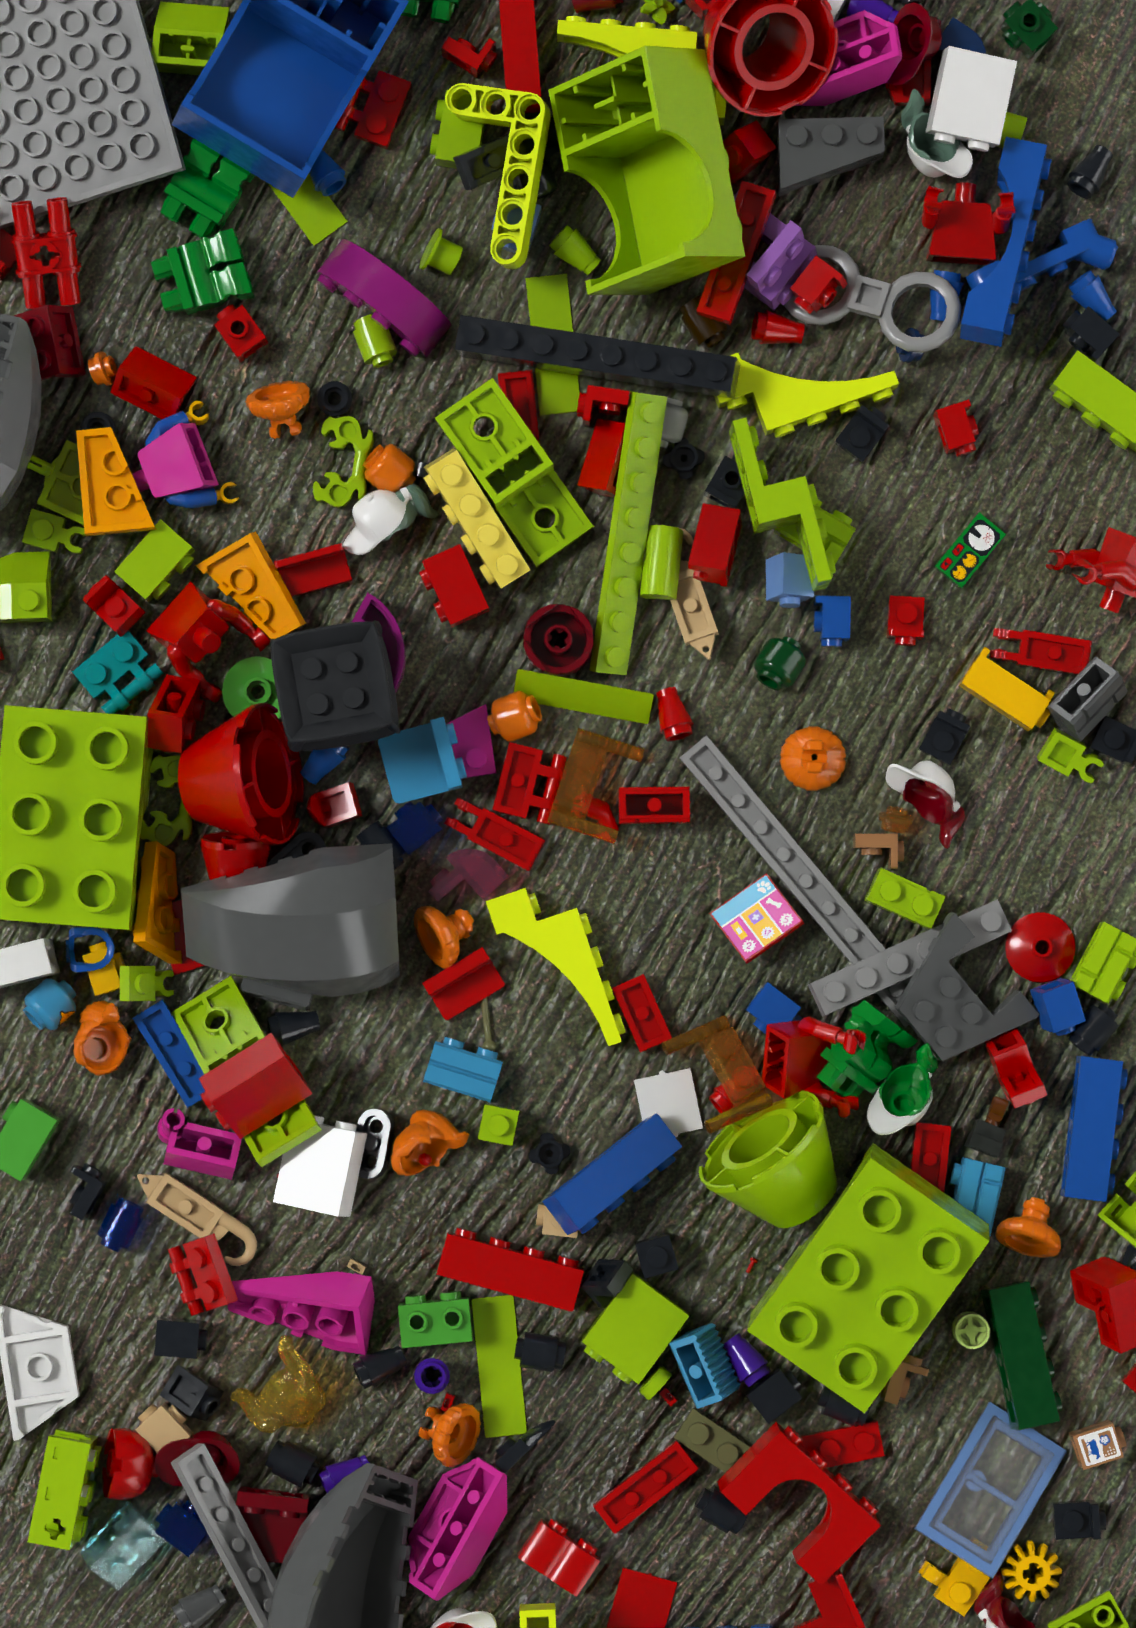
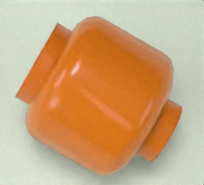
(389, 468)
(514, 716)

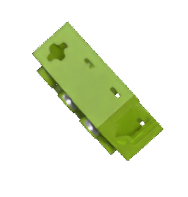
(64, 1489)

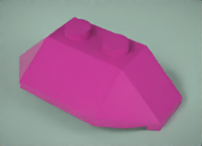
(864, 58)
(456, 1527)

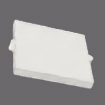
(672, 1098)

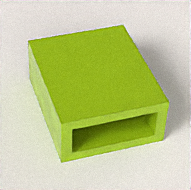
(634, 1329)

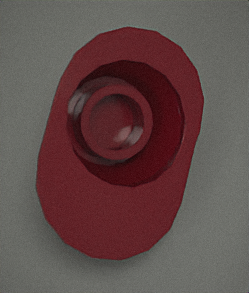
(919, 41)
(220, 1449)

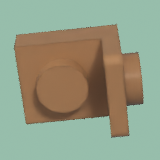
(873, 843)
(899, 1383)

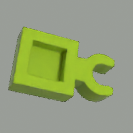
(48, 531)
(1065, 753)
(143, 983)

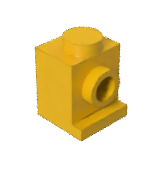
(107, 978)

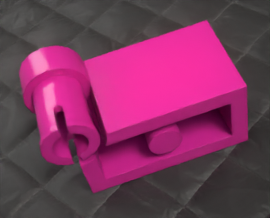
(198, 1146)

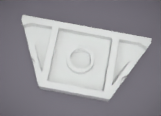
(35, 1368)

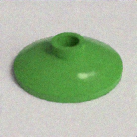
(243, 678)

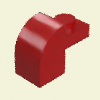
(1015, 1068)

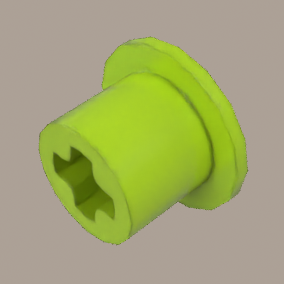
(441, 254)

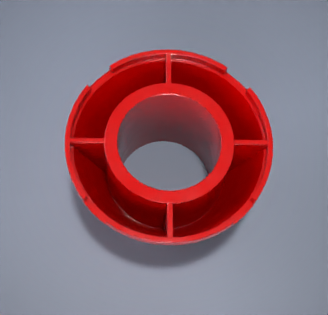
(787, 64)
(244, 777)

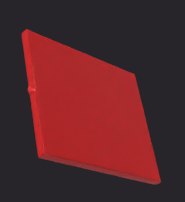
(641, 1601)

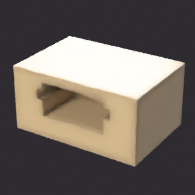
(356, 1266)

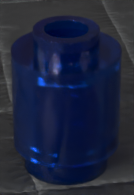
(120, 1224)

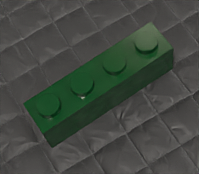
(1021, 1355)

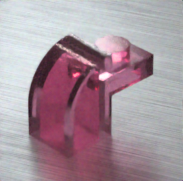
(473, 866)

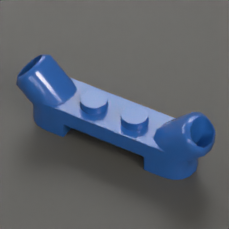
(1078, 243)

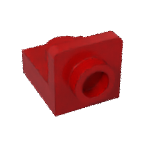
(464, 56)
(113, 605)
(905, 619)

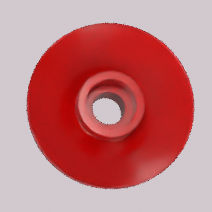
(1022, 952)

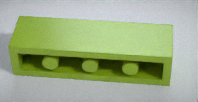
(1099, 398)

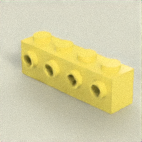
(477, 519)

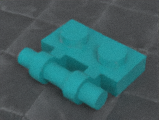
(111, 664)

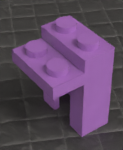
(781, 262)

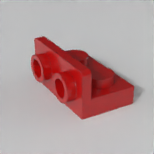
(608, 400)

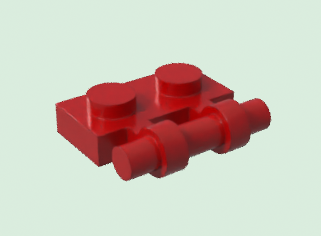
(381, 110)
(519, 779)
(209, 1271)

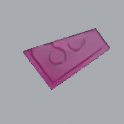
(474, 743)

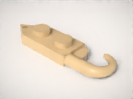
(693, 609)
(196, 1213)

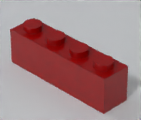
(509, 1270)

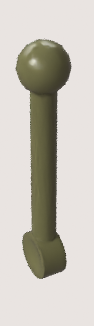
(488, 1044)

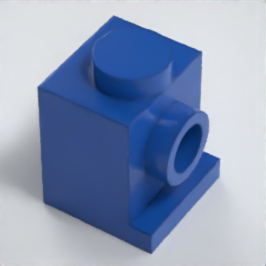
(832, 619)

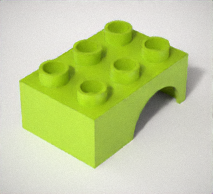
(657, 156)
(71, 816)
(869, 1279)

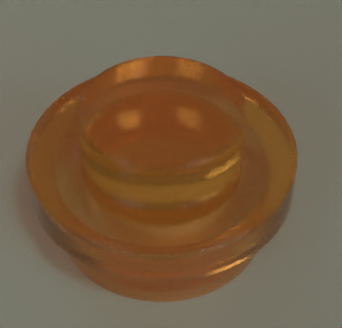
(895, 819)

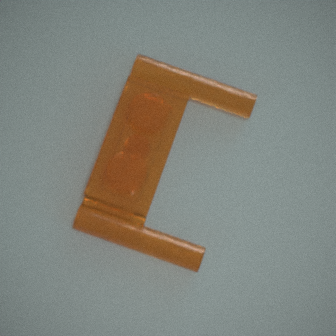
(581, 780)
(731, 1066)

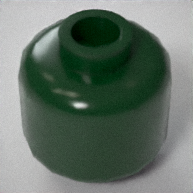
(779, 663)

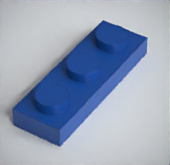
(171, 1051)

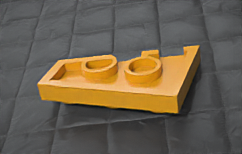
(107, 486)
(254, 583)
(154, 915)

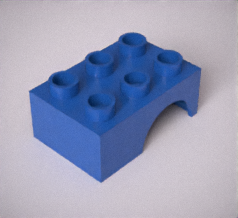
(284, 82)

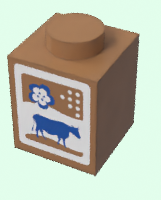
(1097, 1444)

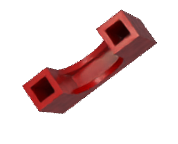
(781, 1458)

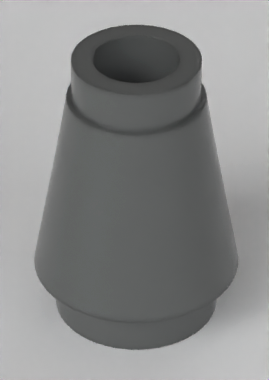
(199, 1607)

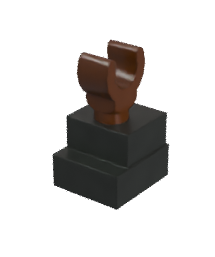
(987, 1136)

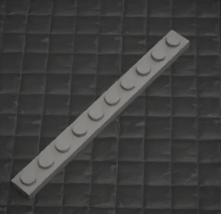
(787, 860)

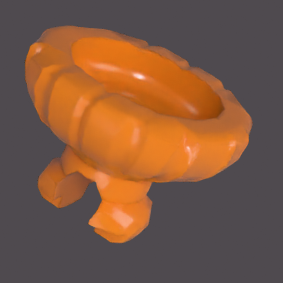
(279, 404)
(810, 773)
(442, 933)
(1030, 1231)
(452, 1433)

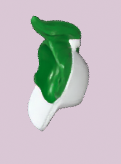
(903, 1095)

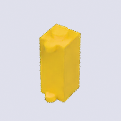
(1006, 693)

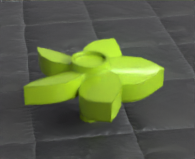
(658, 9)

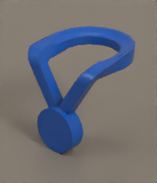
(76, 932)

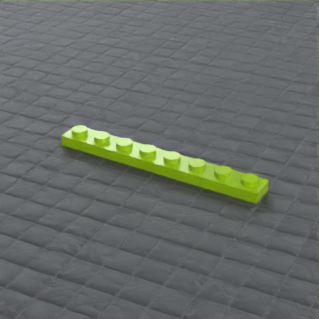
(628, 533)

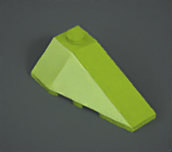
(25, 587)

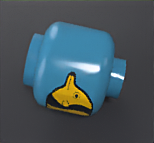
(50, 1004)

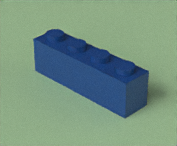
(1092, 1128)
(612, 1174)

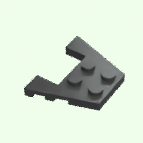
(945, 1007)

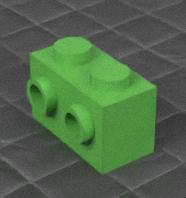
(24, 1137)
(435, 1321)

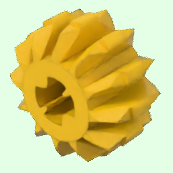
(1040, 1579)

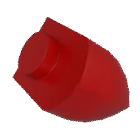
(334, 805)

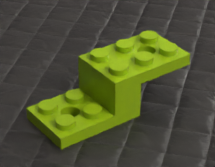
(514, 472)
(781, 504)
(218, 1045)

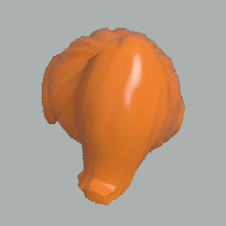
(101, 1039)
(428, 1134)

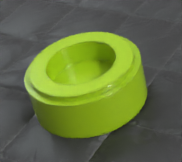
(655, 1382)

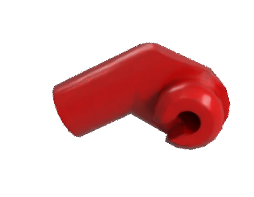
(602, 813)

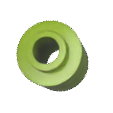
(374, 342)

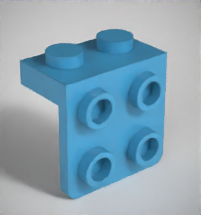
(422, 761)

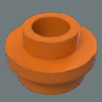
(102, 369)

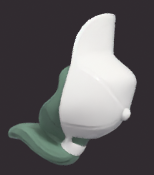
(927, 155)
(383, 514)

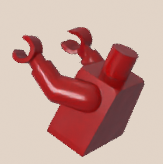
(964, 228)
(1111, 567)
(194, 627)
(794, 1059)

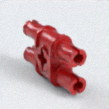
(58, 240)

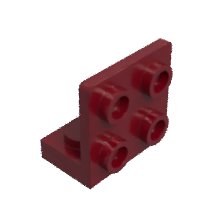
(55, 341)
(273, 1518)

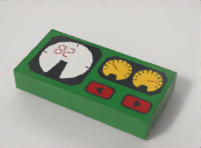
(970, 550)

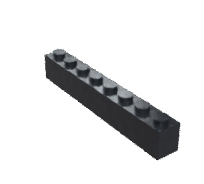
(597, 356)

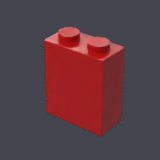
(254, 1086)

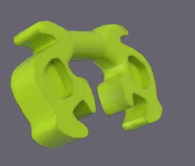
(346, 432)
(163, 829)

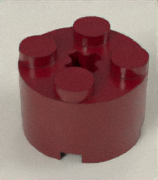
(562, 620)

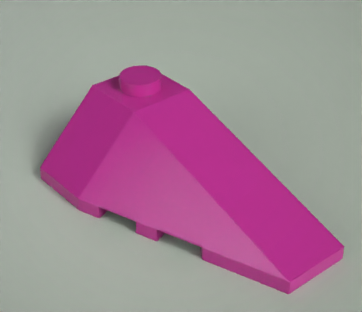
(322, 1305)

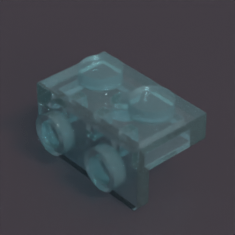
(121, 1546)

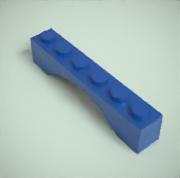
(989, 303)

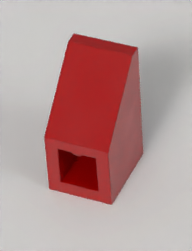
(747, 150)

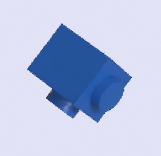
(1058, 1006)
(772, 1007)

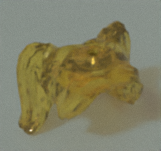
(287, 1398)

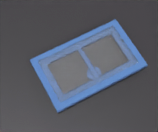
(990, 1491)

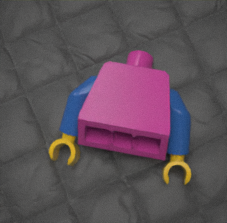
(178, 464)

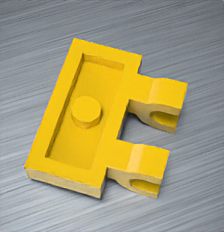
(958, 1587)

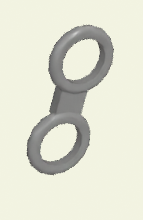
(877, 300)

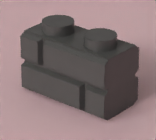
(1087, 699)

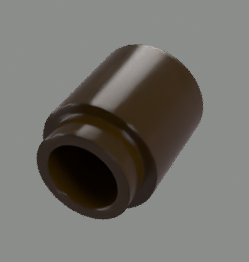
(702, 329)

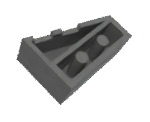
(825, 147)

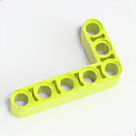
(514, 164)

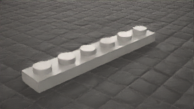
(901, 961)
(227, 1530)

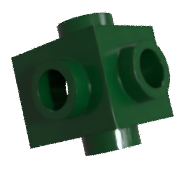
(1032, 38)

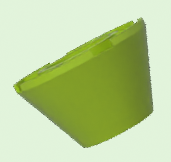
(775, 1162)

